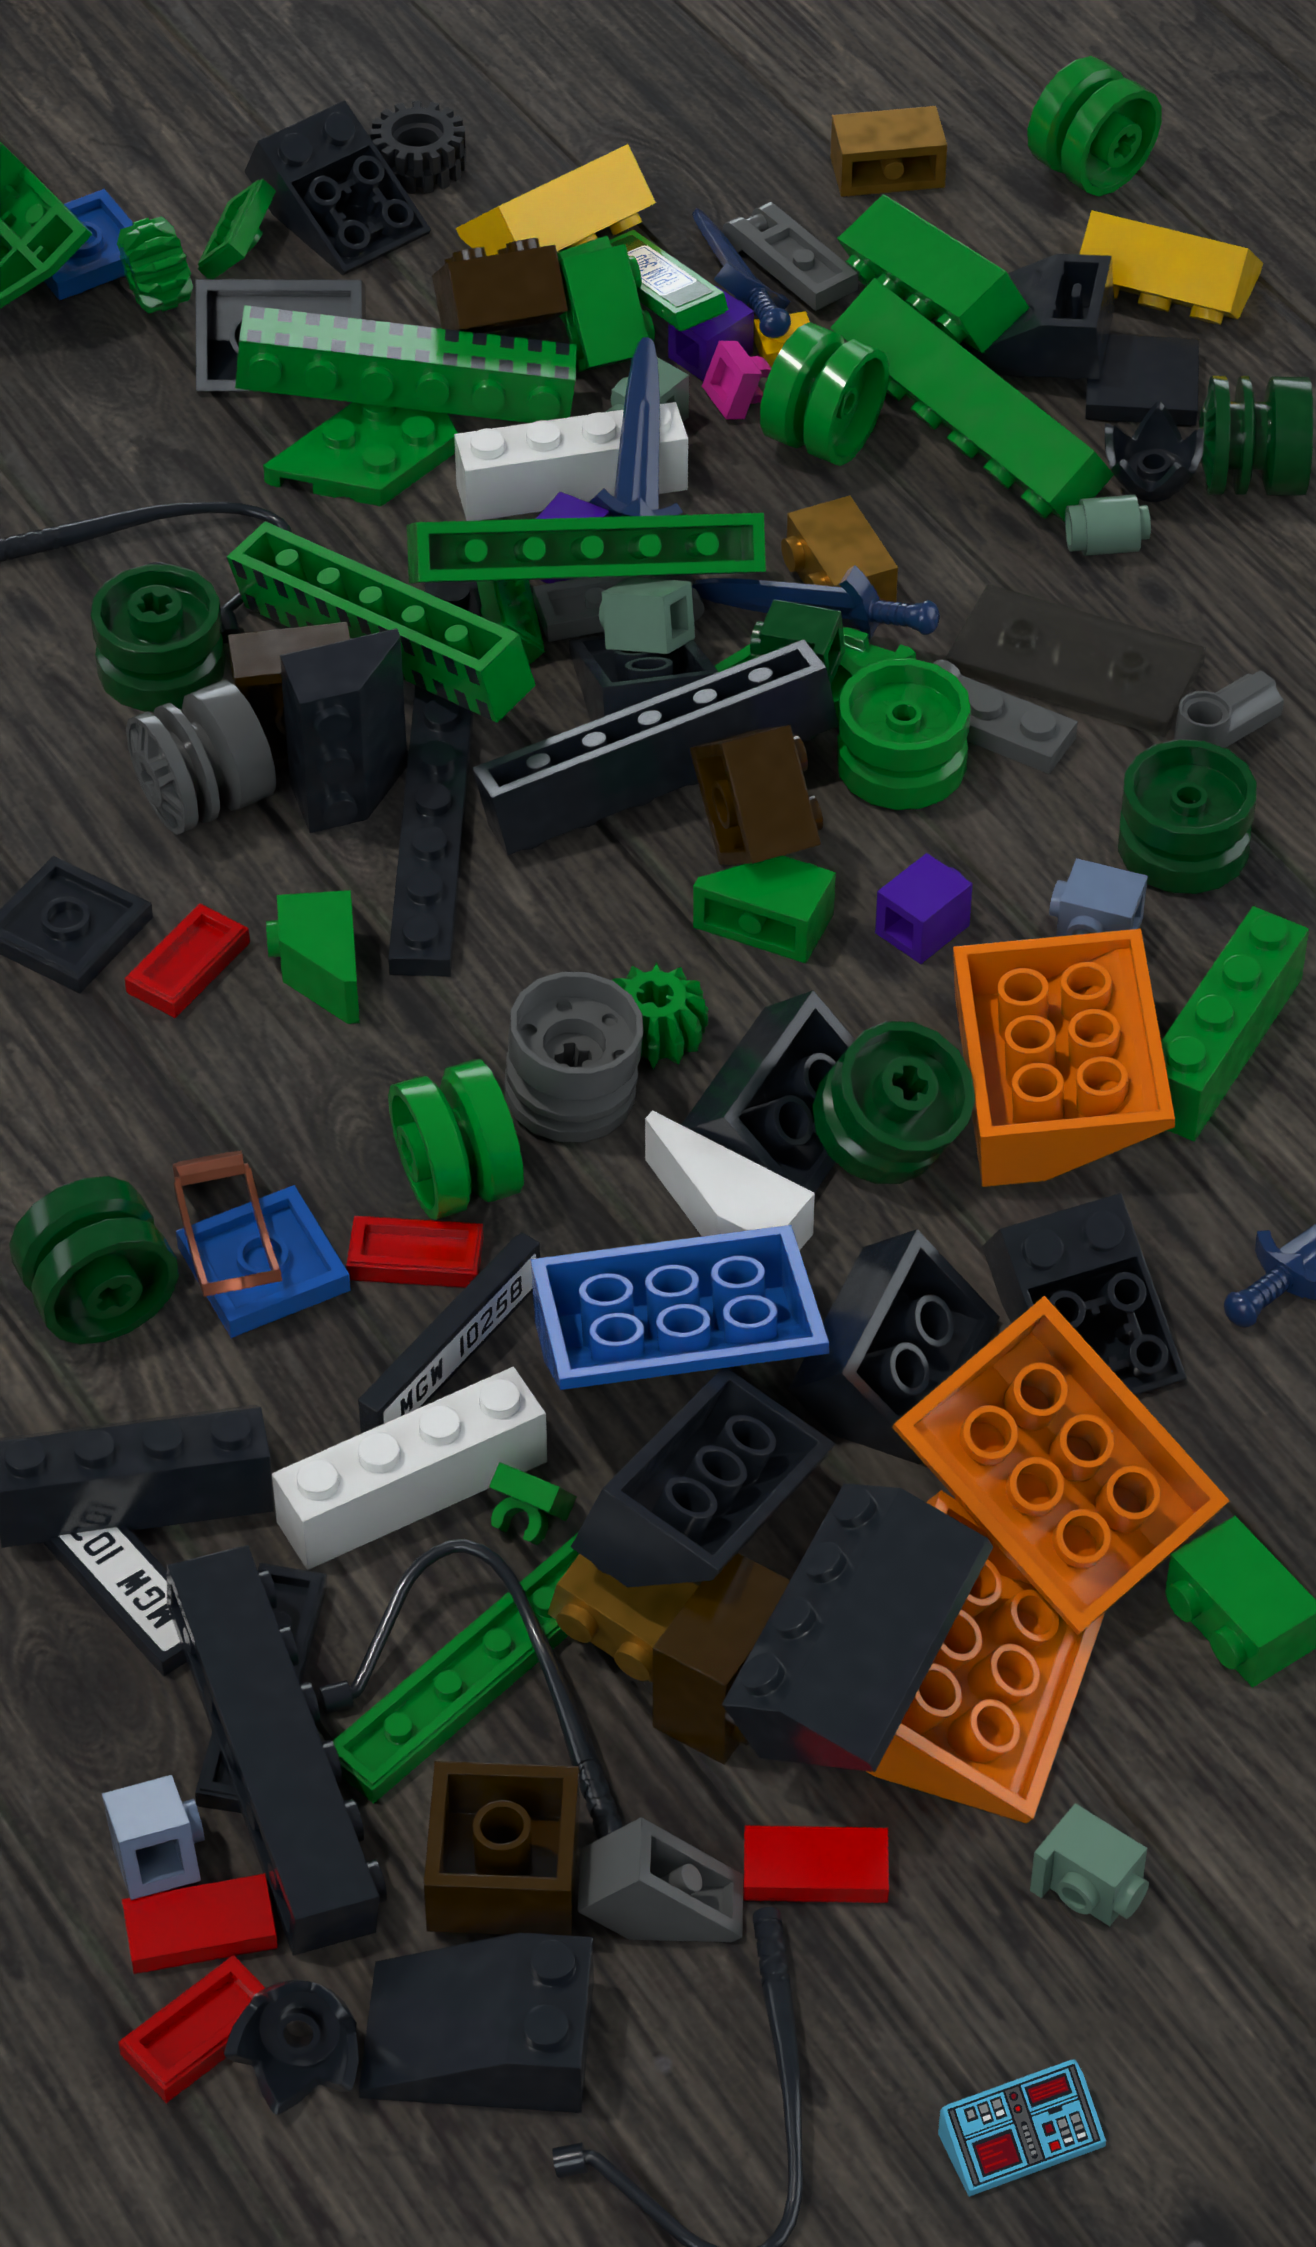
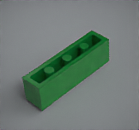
(933, 273)
(1230, 1015)

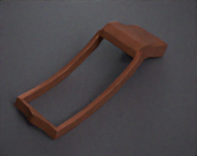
(213, 1168)

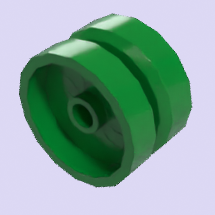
(1094, 126)
(824, 393)
(903, 733)
(456, 1138)

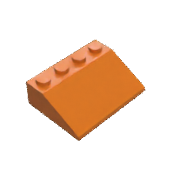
(1060, 1052)
(1061, 1465)
(994, 1694)

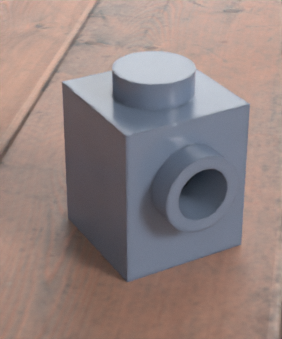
(1098, 899)
(154, 1836)

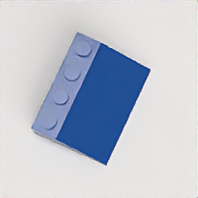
(675, 1307)

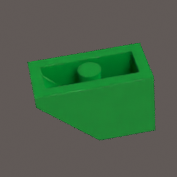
(767, 905)
(317, 949)

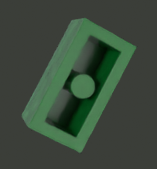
(604, 307)
(1242, 1601)

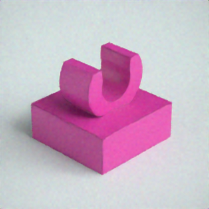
(734, 379)

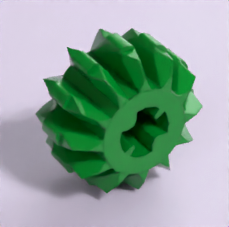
(155, 264)
(671, 1012)

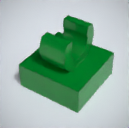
(531, 1496)

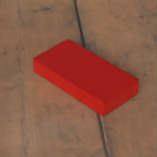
(187, 960)
(414, 1251)
(816, 1864)
(199, 1923)
(191, 2030)

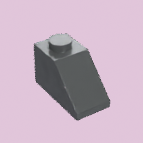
(659, 1887)

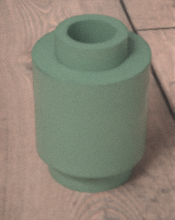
(1107, 525)

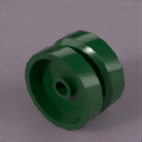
(157, 636)
(1187, 816)
(893, 1102)
(93, 1260)

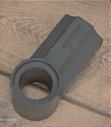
(1230, 712)

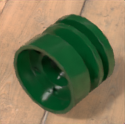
(1258, 435)

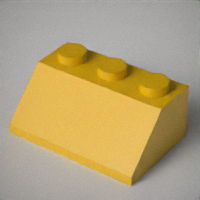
(567, 208)
(1174, 267)

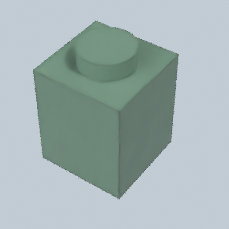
(647, 615)

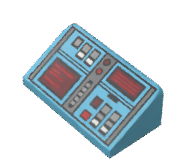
(1020, 2127)

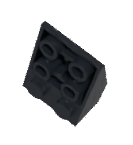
(336, 189)
(1066, 320)
(1098, 1281)

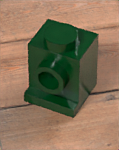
(793, 622)

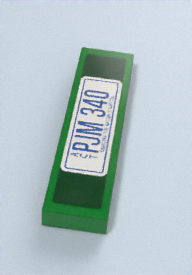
(670, 286)

